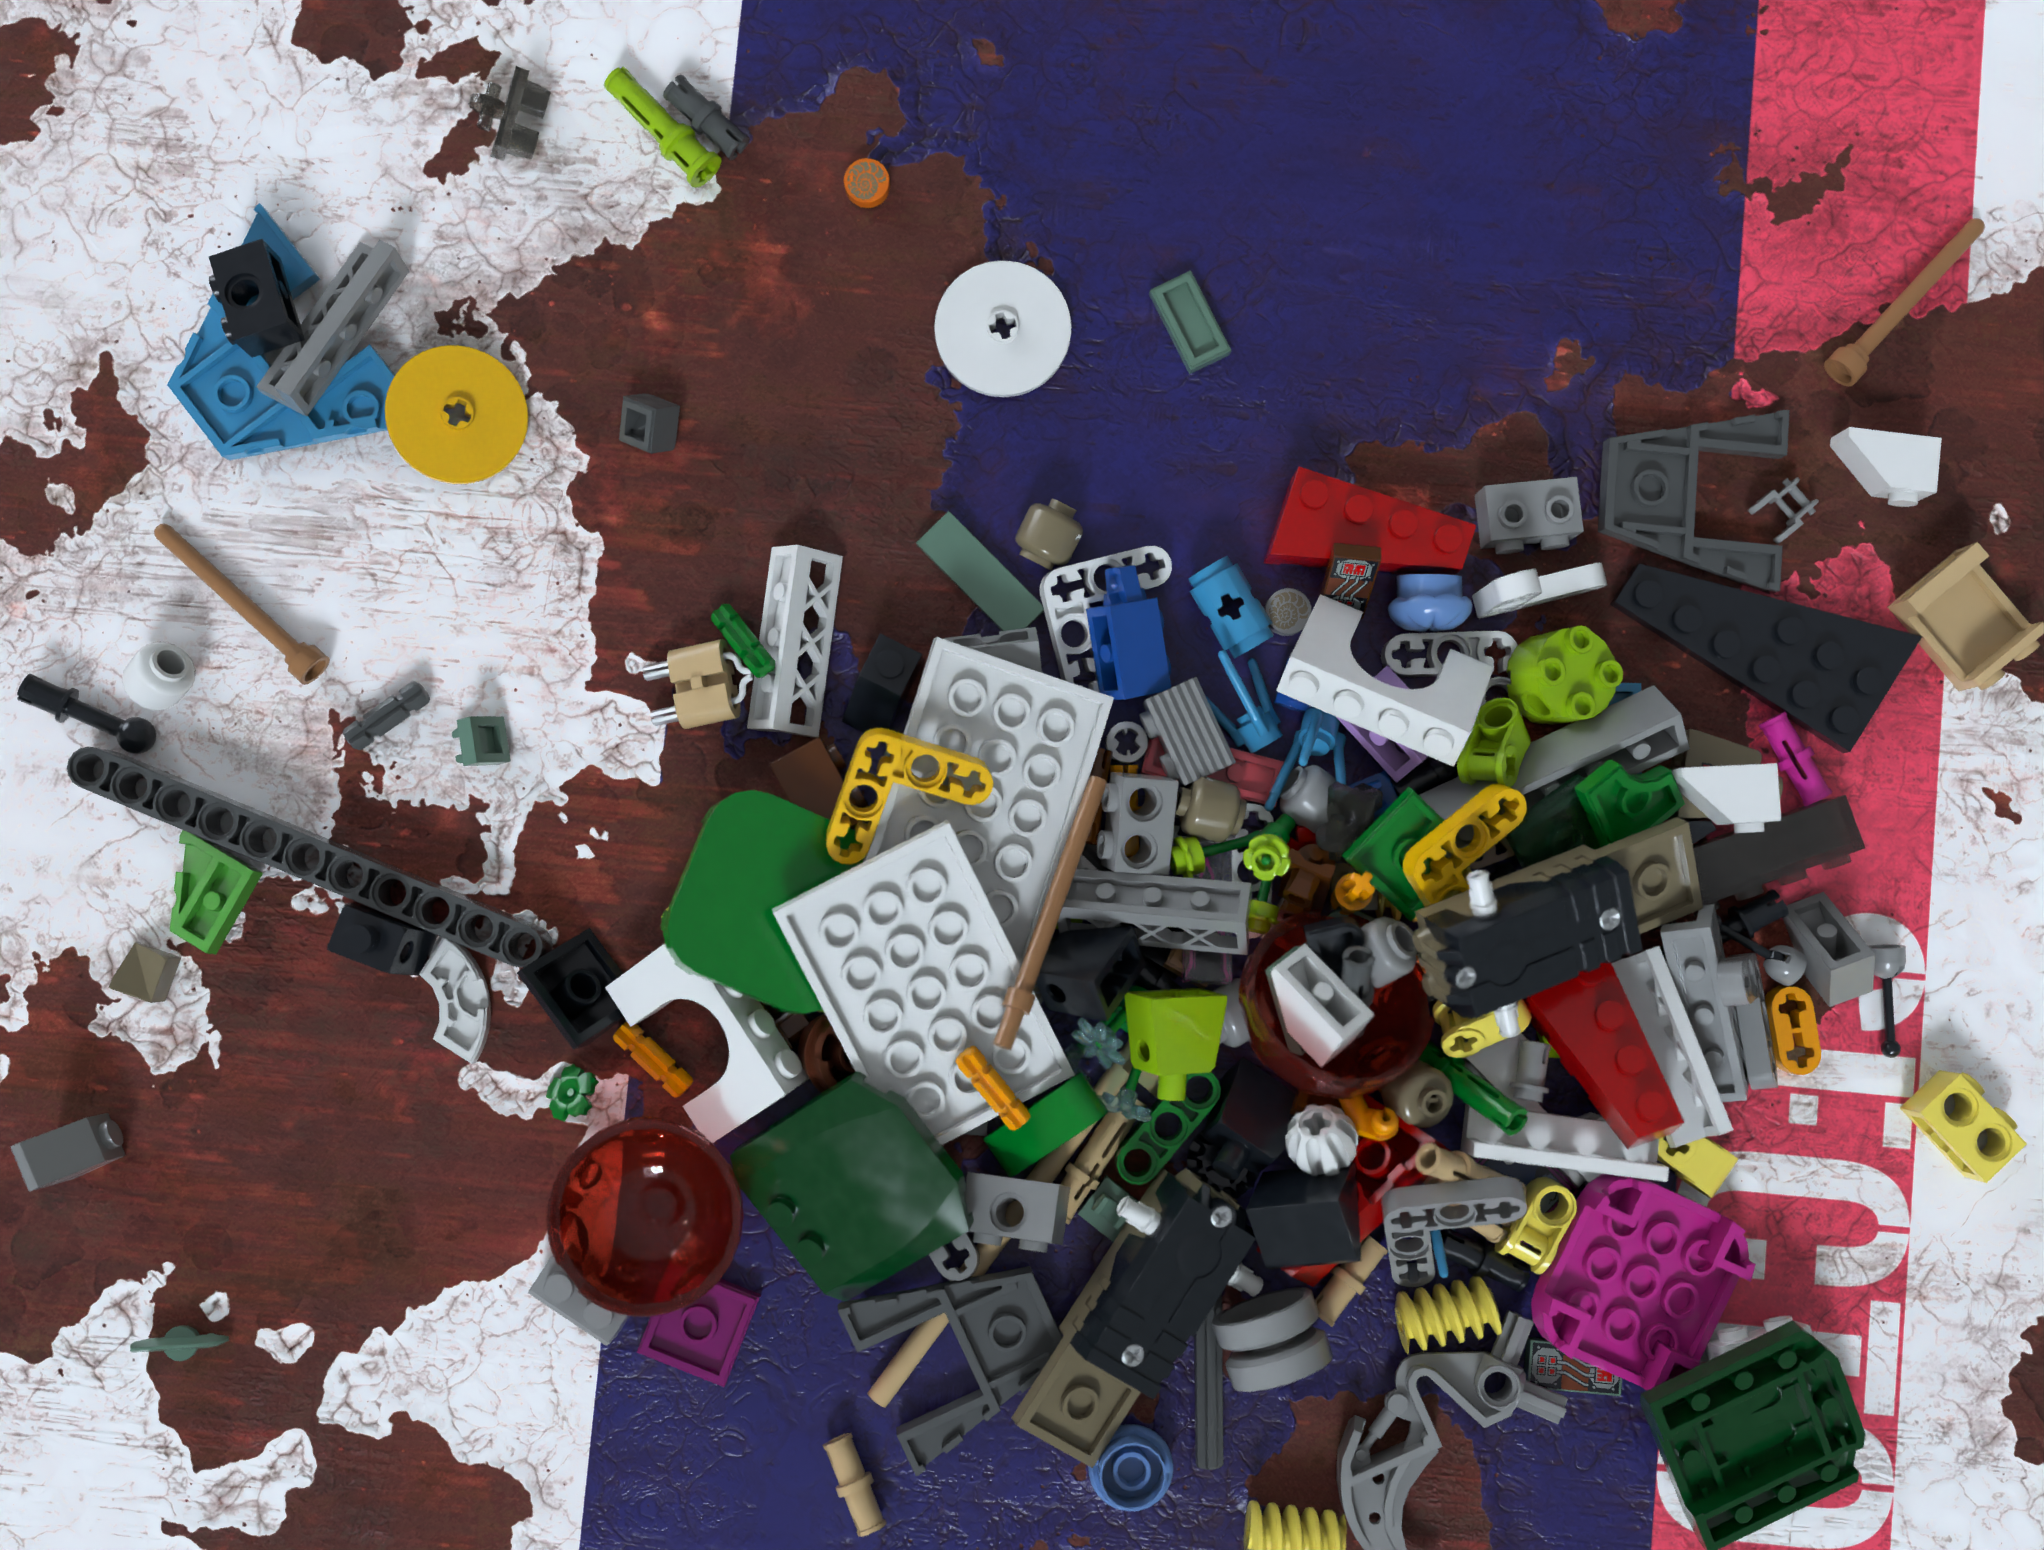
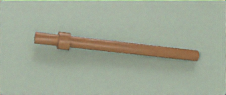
(1019, 998)

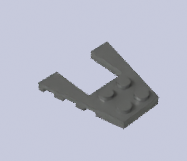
(1653, 486)
(1002, 1332)

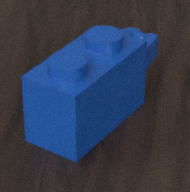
(1128, 639)

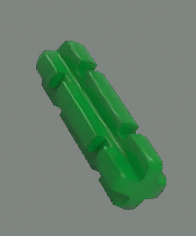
(743, 640)

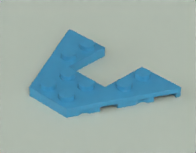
(221, 379)

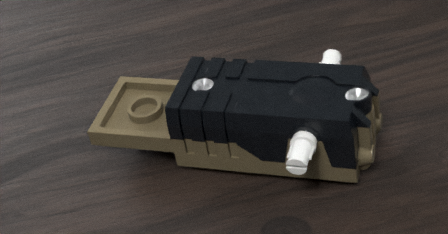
(1553, 920)
(1139, 1311)

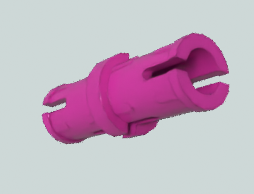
(1809, 788)

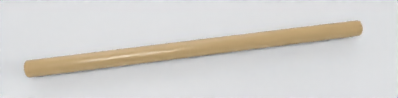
(1044, 1171)

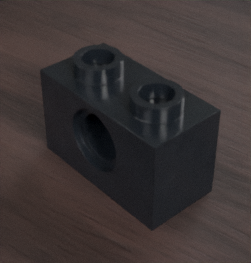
(272, 318)

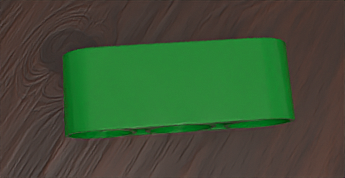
(1052, 1123)
(1163, 1147)

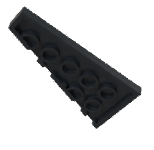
(1790, 656)

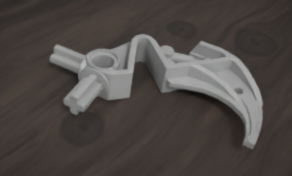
(1463, 1379)

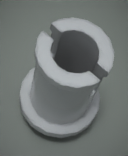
(1531, 1071)

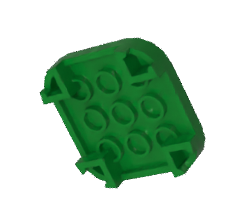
(743, 865)

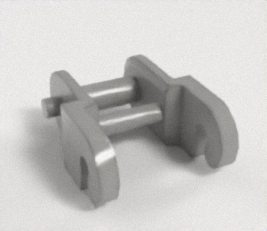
(1794, 519)

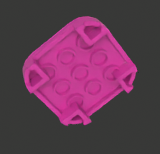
(1639, 1280)

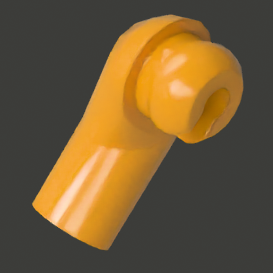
(1370, 1122)

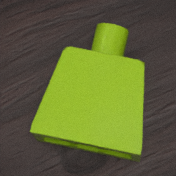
(1174, 1035)

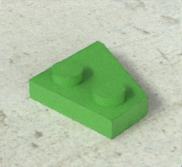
(209, 893)

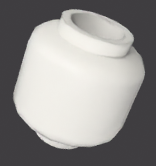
(158, 676)

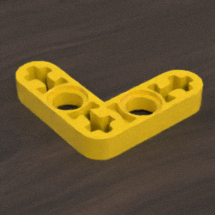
(898, 770)
(1446, 871)

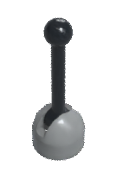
(1889, 962)
(1780, 963)

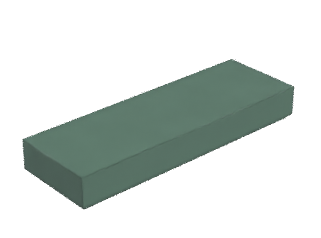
(979, 575)

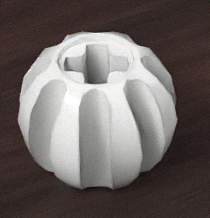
(1321, 1140)

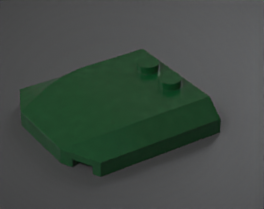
(854, 1186)
(1756, 1433)

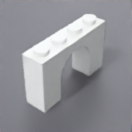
(1425, 719)
(759, 1061)

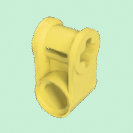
(1479, 1031)
(1698, 1163)
(1539, 1229)

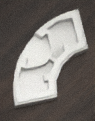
(461, 999)

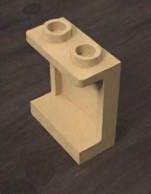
(1966, 621)

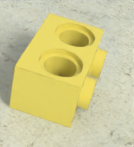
(1958, 1132)

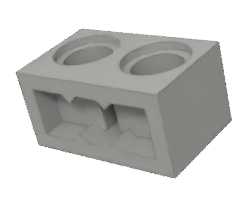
(1151, 823)

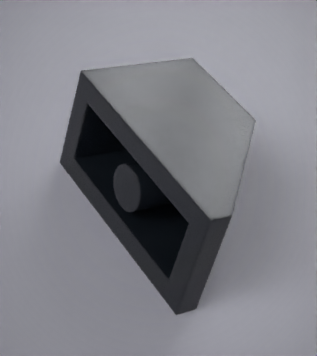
(882, 685)

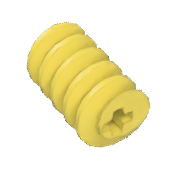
(1446, 1313)
(1290, 1531)

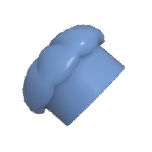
(1429, 602)
(1133, 1469)

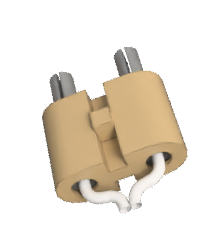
(701, 684)

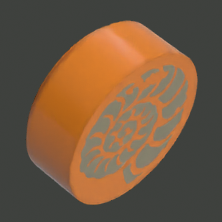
(867, 183)

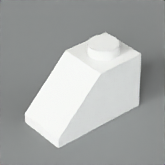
(1891, 463)
(1733, 794)
(1317, 1005)

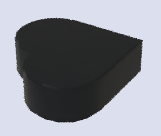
(1331, 938)

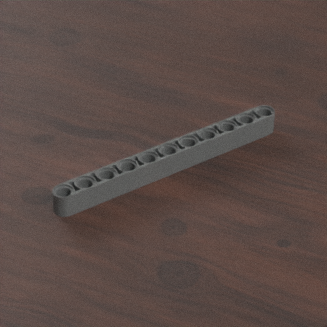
(289, 853)

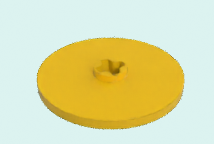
(422, 428)

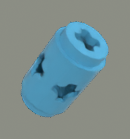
(1225, 579)

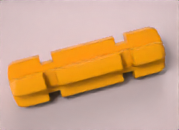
(653, 1059)
(993, 1088)

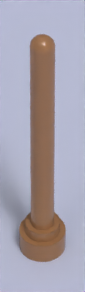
(1850, 362)
(304, 661)

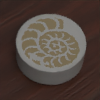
(1288, 611)

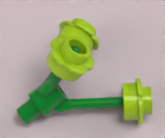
(1265, 856)

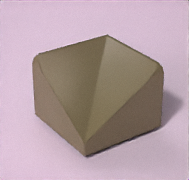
(146, 973)

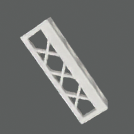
(782, 629)
(1674, 1045)
(1561, 1143)

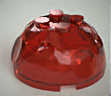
(1376, 1059)
(645, 1216)

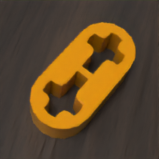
(1803, 1029)

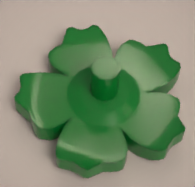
(570, 1092)

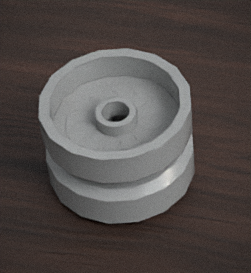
(1272, 1339)

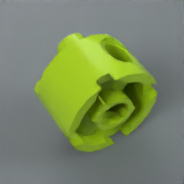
(1563, 676)

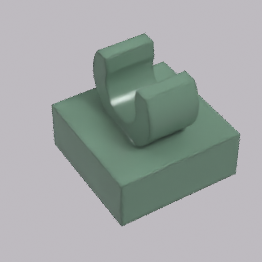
(482, 741)
(1102, 1205)

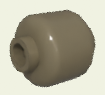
(1049, 534)
(1210, 809)
(1420, 1095)

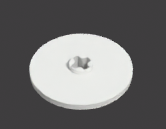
(1023, 300)

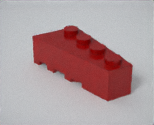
(1332, 511)
(1608, 1054)
(1378, 1169)

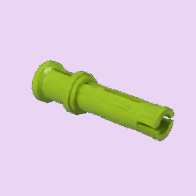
(675, 140)

